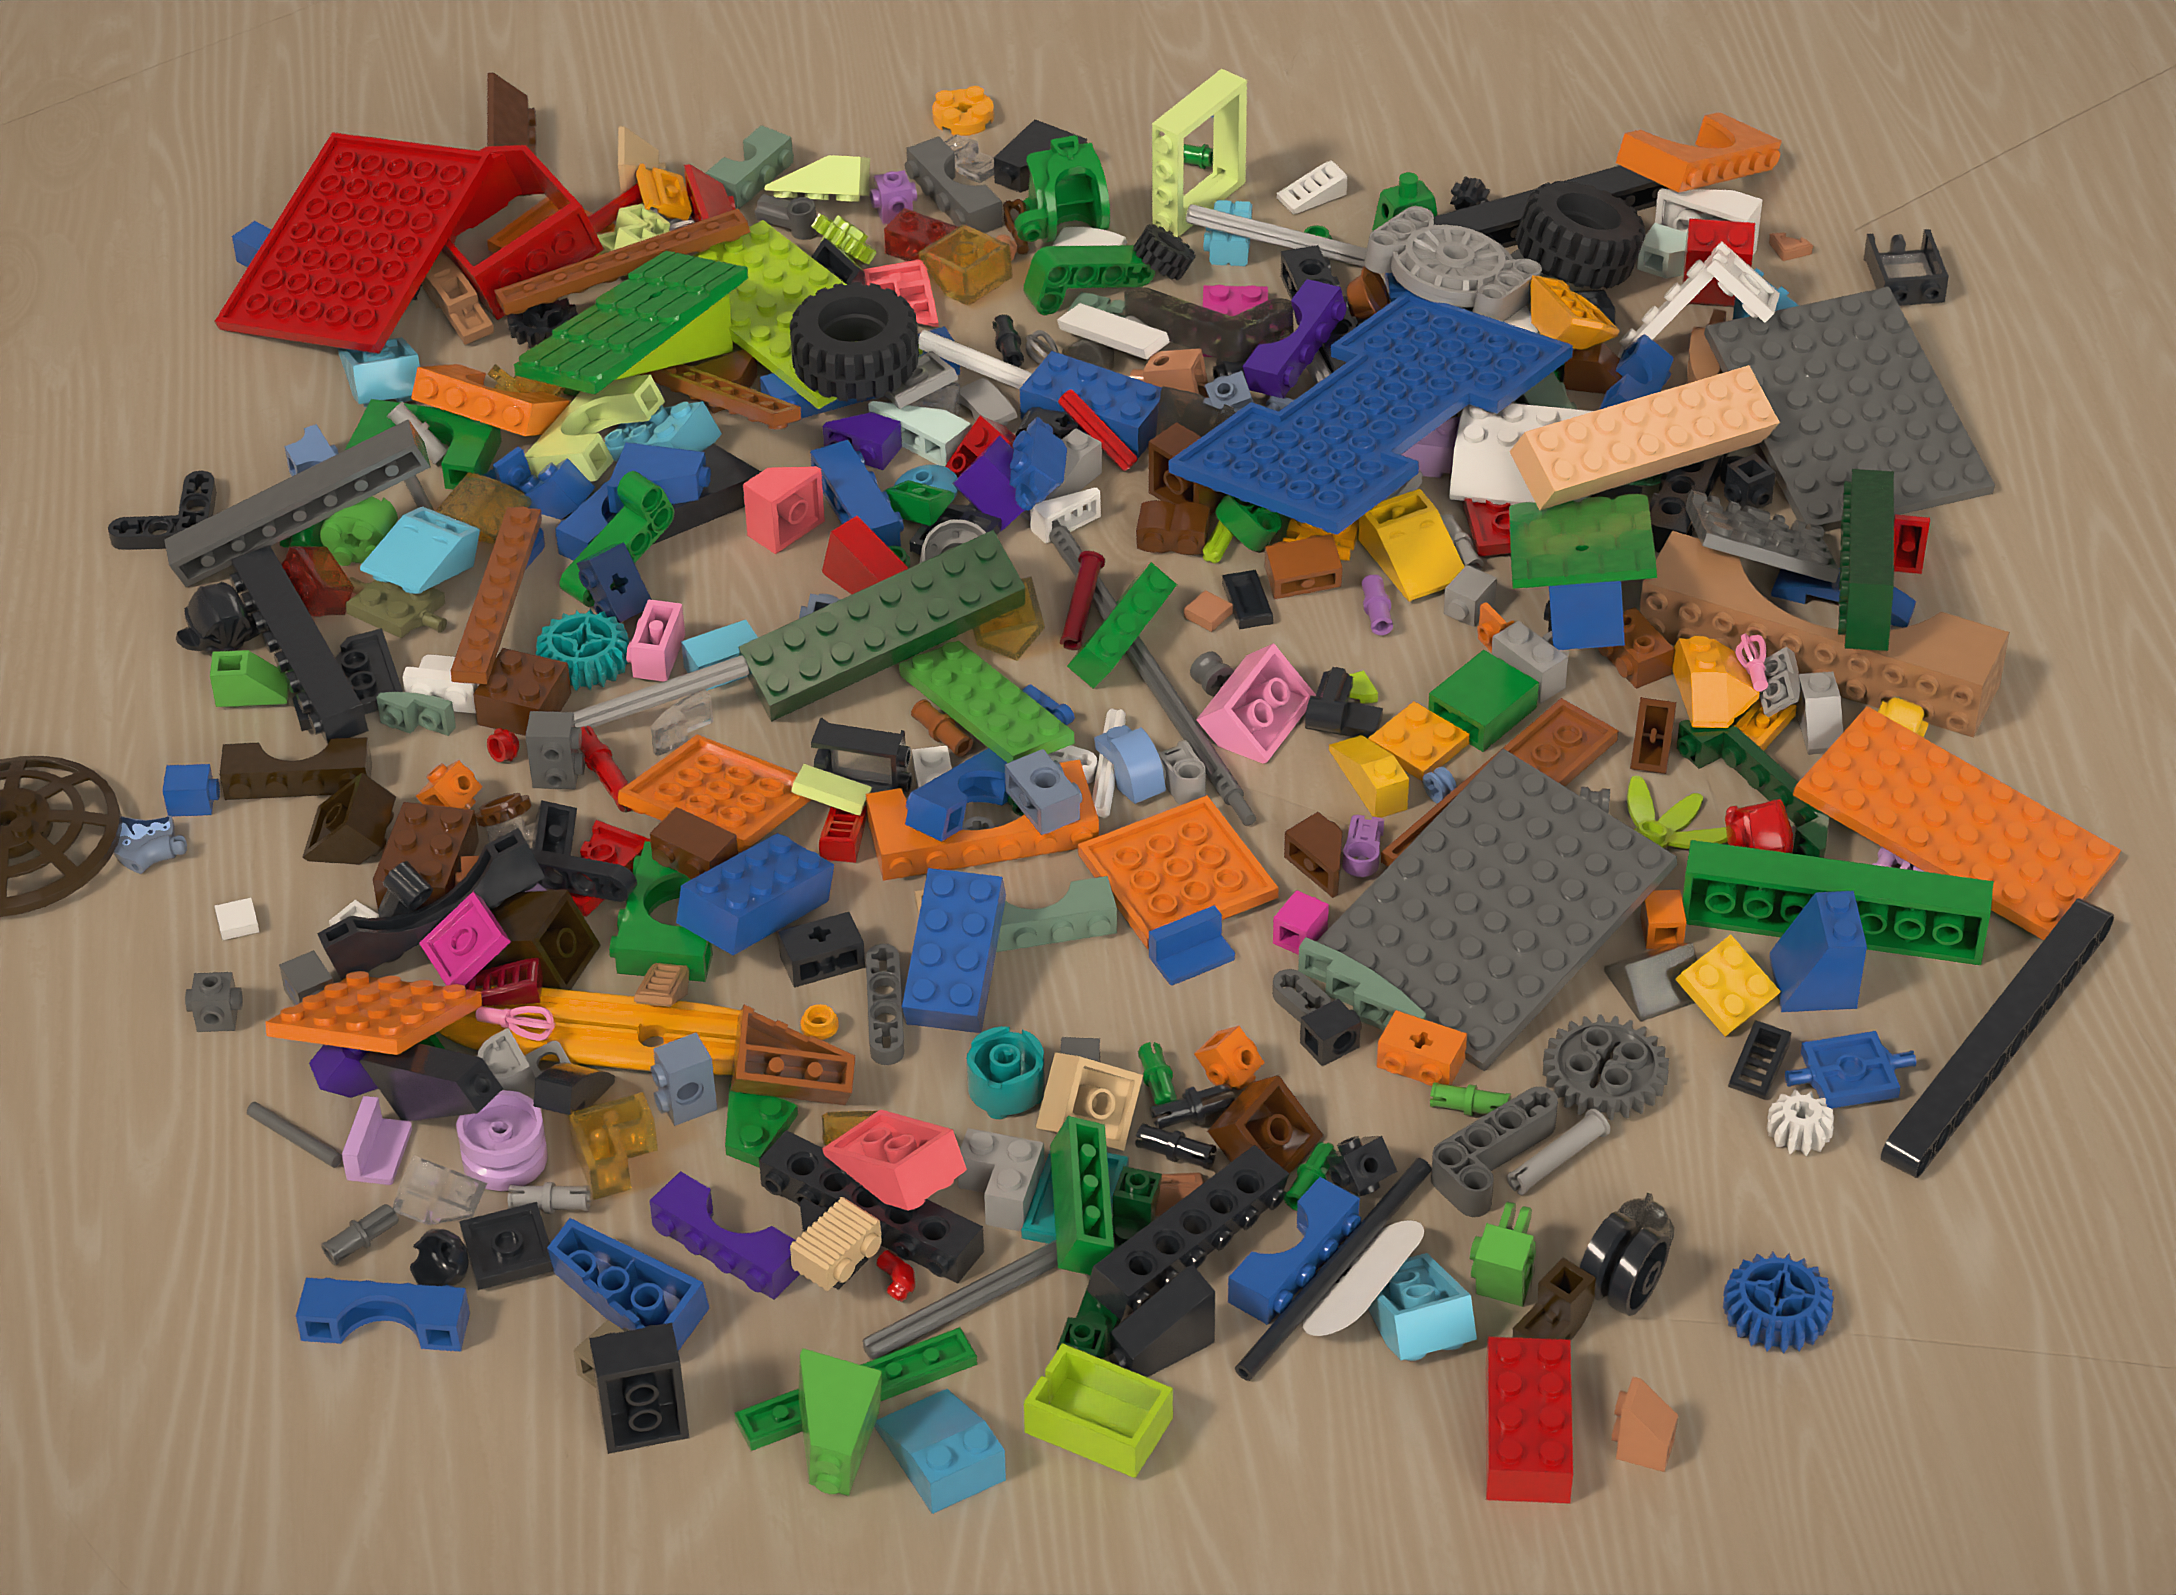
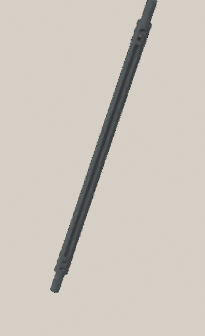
(1161, 688)

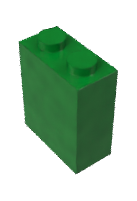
(1485, 699)

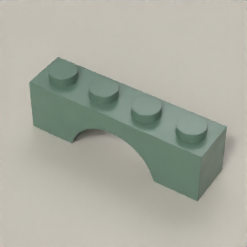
(1082, 913)

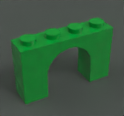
(469, 441)
(646, 941)

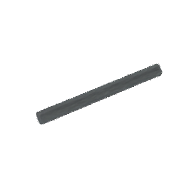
(961, 1301)

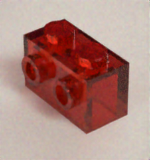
(911, 233)
(318, 580)

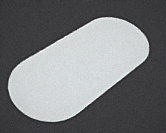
(1365, 1280)

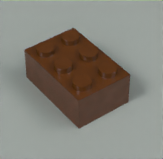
(432, 842)

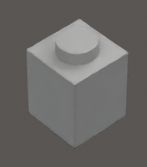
(1467, 593)

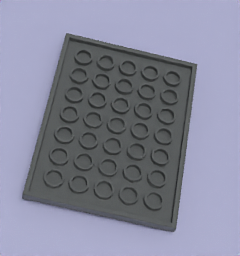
(1849, 398)
(1500, 903)

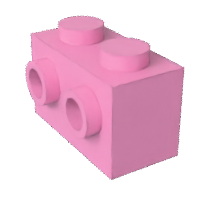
(656, 640)

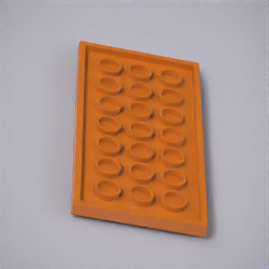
(1956, 820)

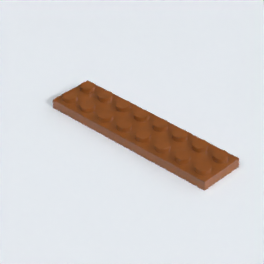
(1556, 744)

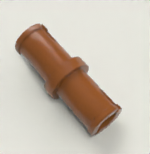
(941, 727)

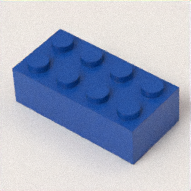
(1118, 400)
(755, 893)
(954, 950)

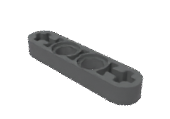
(884, 1003)

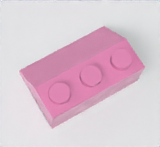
(1257, 705)

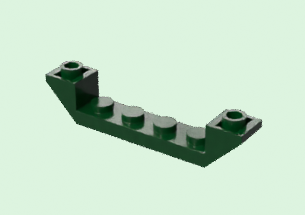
(1762, 773)
(1133, 1210)

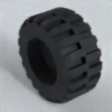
(1580, 234)
(884, 345)

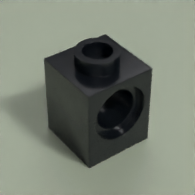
(1330, 1032)

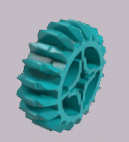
(589, 644)

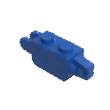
(1037, 464)

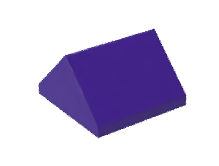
(988, 483)

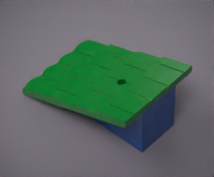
(1583, 557)

